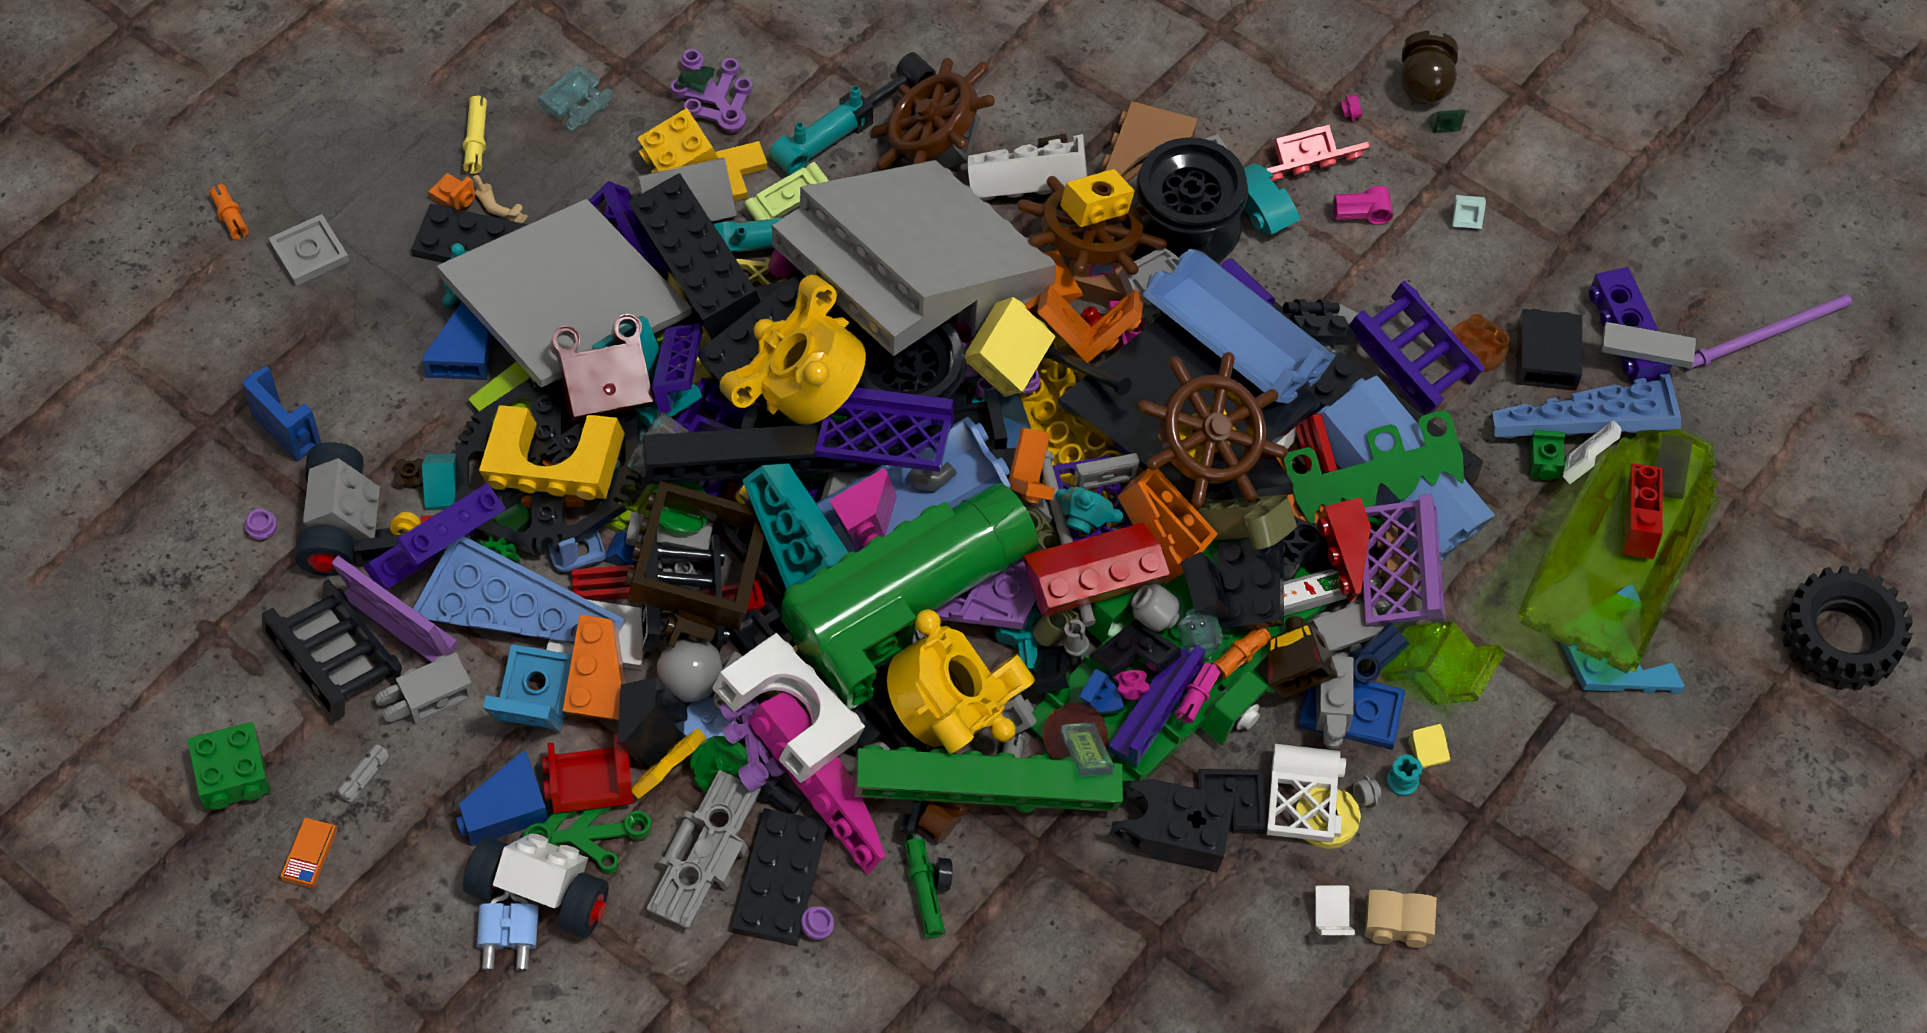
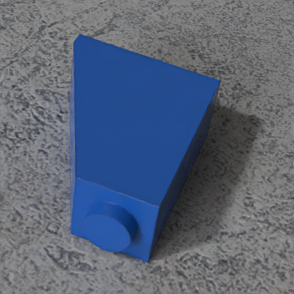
(460, 349)
(503, 803)

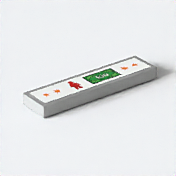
(1316, 591)

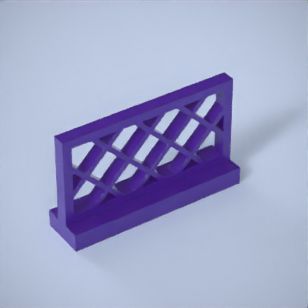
(889, 409)

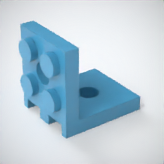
(528, 706)

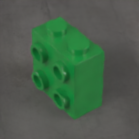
(229, 766)

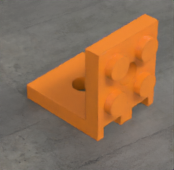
(1087, 339)

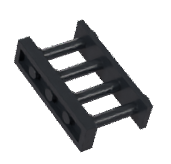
(651, 626)
(316, 674)

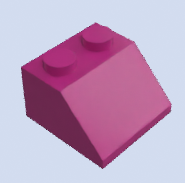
(866, 508)

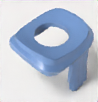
(567, 558)

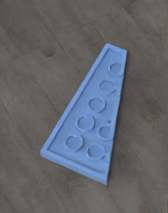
(1633, 408)
(496, 594)

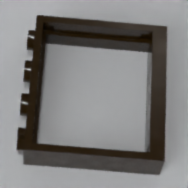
(673, 597)

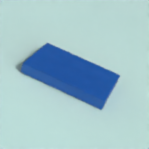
(1374, 713)

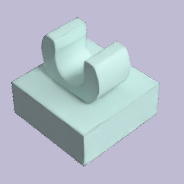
(1468, 211)

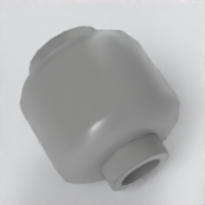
(1155, 607)

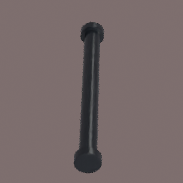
(1120, 384)

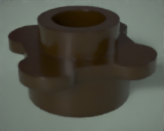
(405, 479)

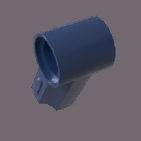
(1380, 650)

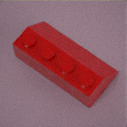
(1095, 568)

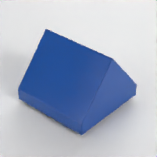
(620, 552)

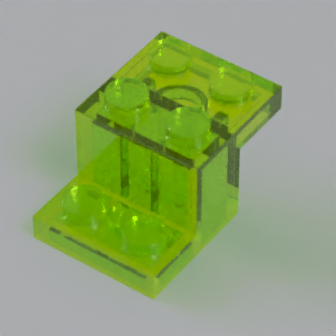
(1444, 663)

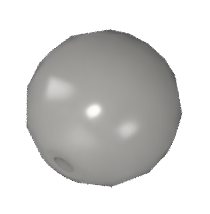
(689, 669)

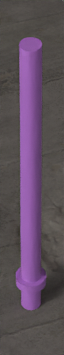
(1703, 357)

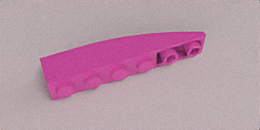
(828, 789)

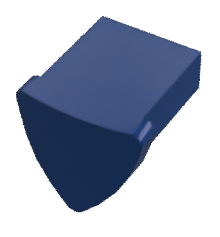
(1102, 694)

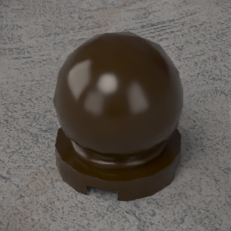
(1429, 67)

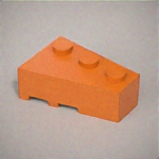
(1168, 516)
(595, 671)

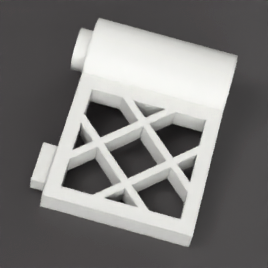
(1311, 769)

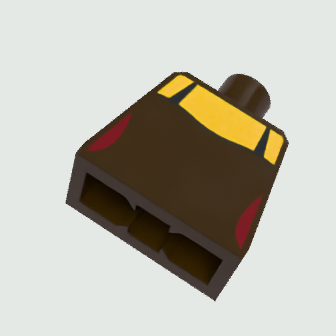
(1299, 659)

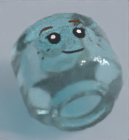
(1200, 631)

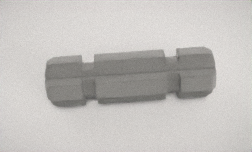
(362, 773)

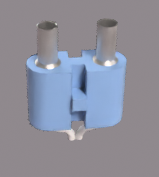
(507, 928)

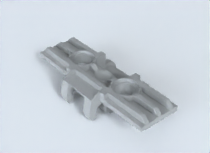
(711, 854)

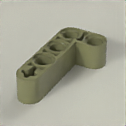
(1262, 521)

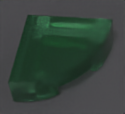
(696, 79)

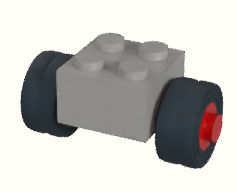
(338, 507)

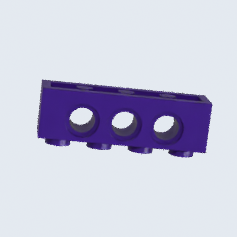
(1623, 304)

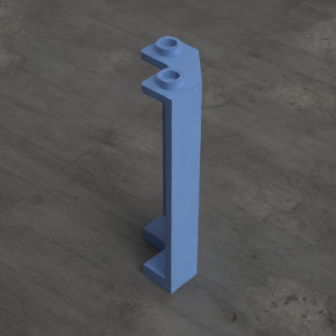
(1238, 321)
(1373, 405)
(967, 454)

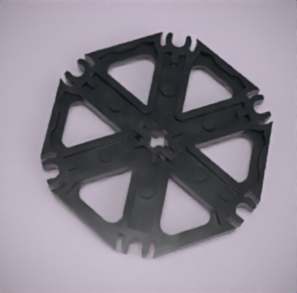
(557, 446)

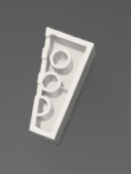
(1026, 169)

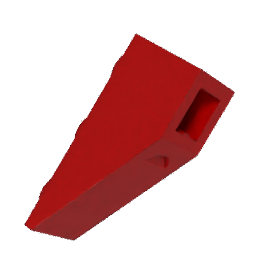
(1643, 511)
(1348, 537)

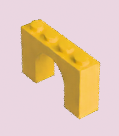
(583, 474)

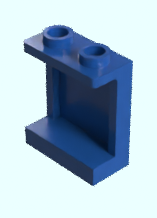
(293, 431)

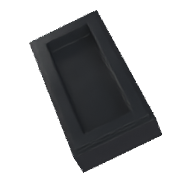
(1052, 669)

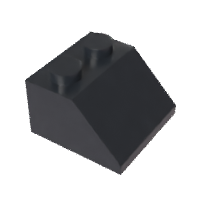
(649, 720)

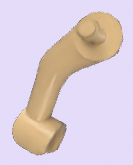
(486, 197)

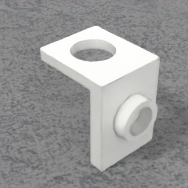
(1332, 910)

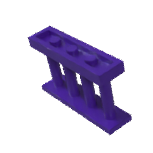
(1397, 366)
(432, 537)

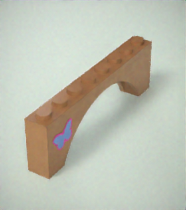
(1140, 133)

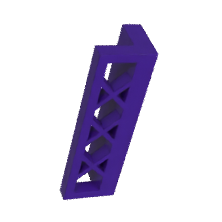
(620, 210)
(670, 364)
(1156, 707)

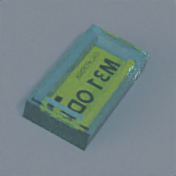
(1087, 749)

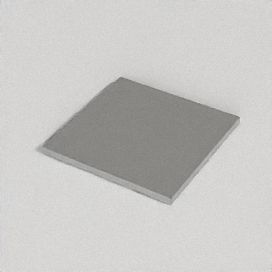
(558, 274)

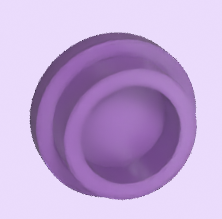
(260, 524)
(817, 923)

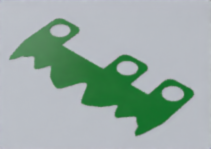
(1394, 468)

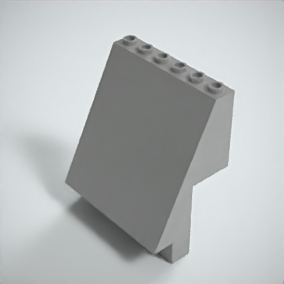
(910, 251)

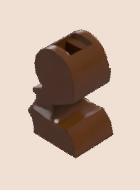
(941, 818)

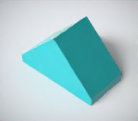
(439, 480)

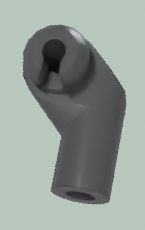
(931, 480)

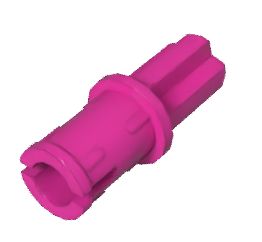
(1197, 692)

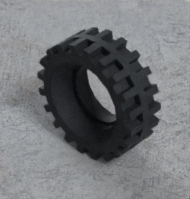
(1864, 599)

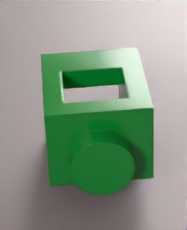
(1546, 454)

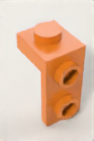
(1028, 466)

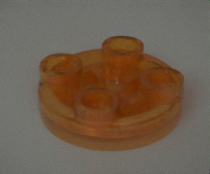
(1483, 340)

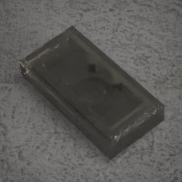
(1674, 459)

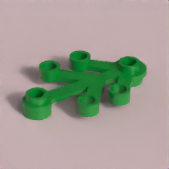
(582, 833)

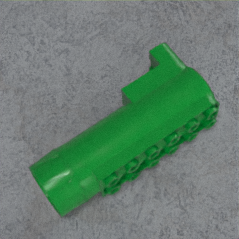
(869, 601)

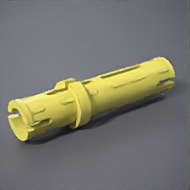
(474, 143)

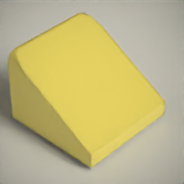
(1429, 746)

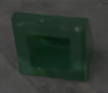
(1447, 121)

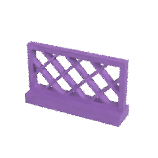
(1429, 563)
(393, 614)

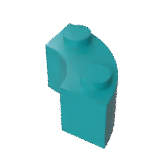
(1266, 204)

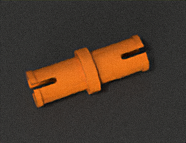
(228, 211)
(1241, 652)

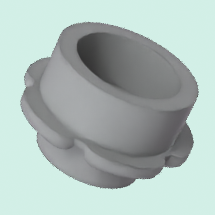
(1366, 792)

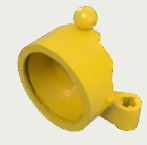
(803, 362)
(947, 713)

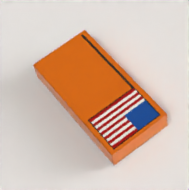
(309, 853)

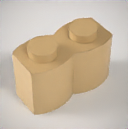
(1400, 917)

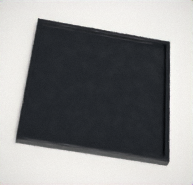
(1147, 366)

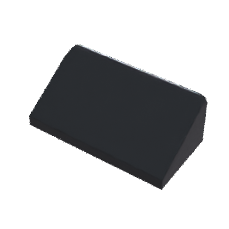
(1205, 586)

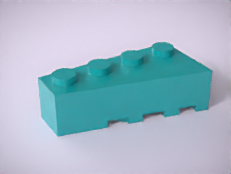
(792, 524)

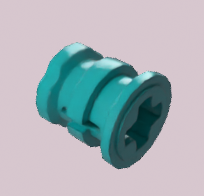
(1404, 775)

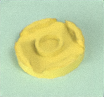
(1345, 807)

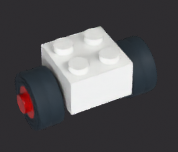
(541, 874)

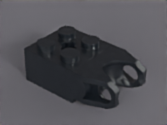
(1176, 823)

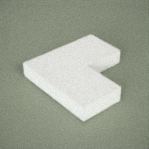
(1584, 456)

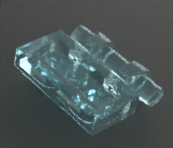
(570, 91)

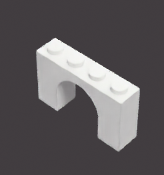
(777, 667)

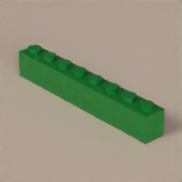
(983, 779)

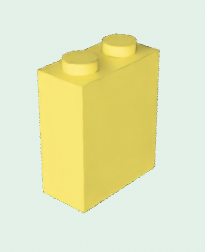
(1009, 346)

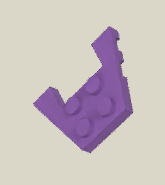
(998, 601)

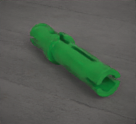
(921, 875)

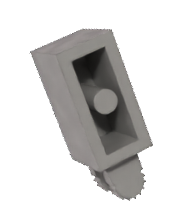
(1348, 629)
(427, 690)
(1335, 703)

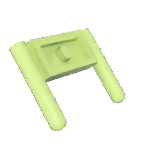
(783, 195)

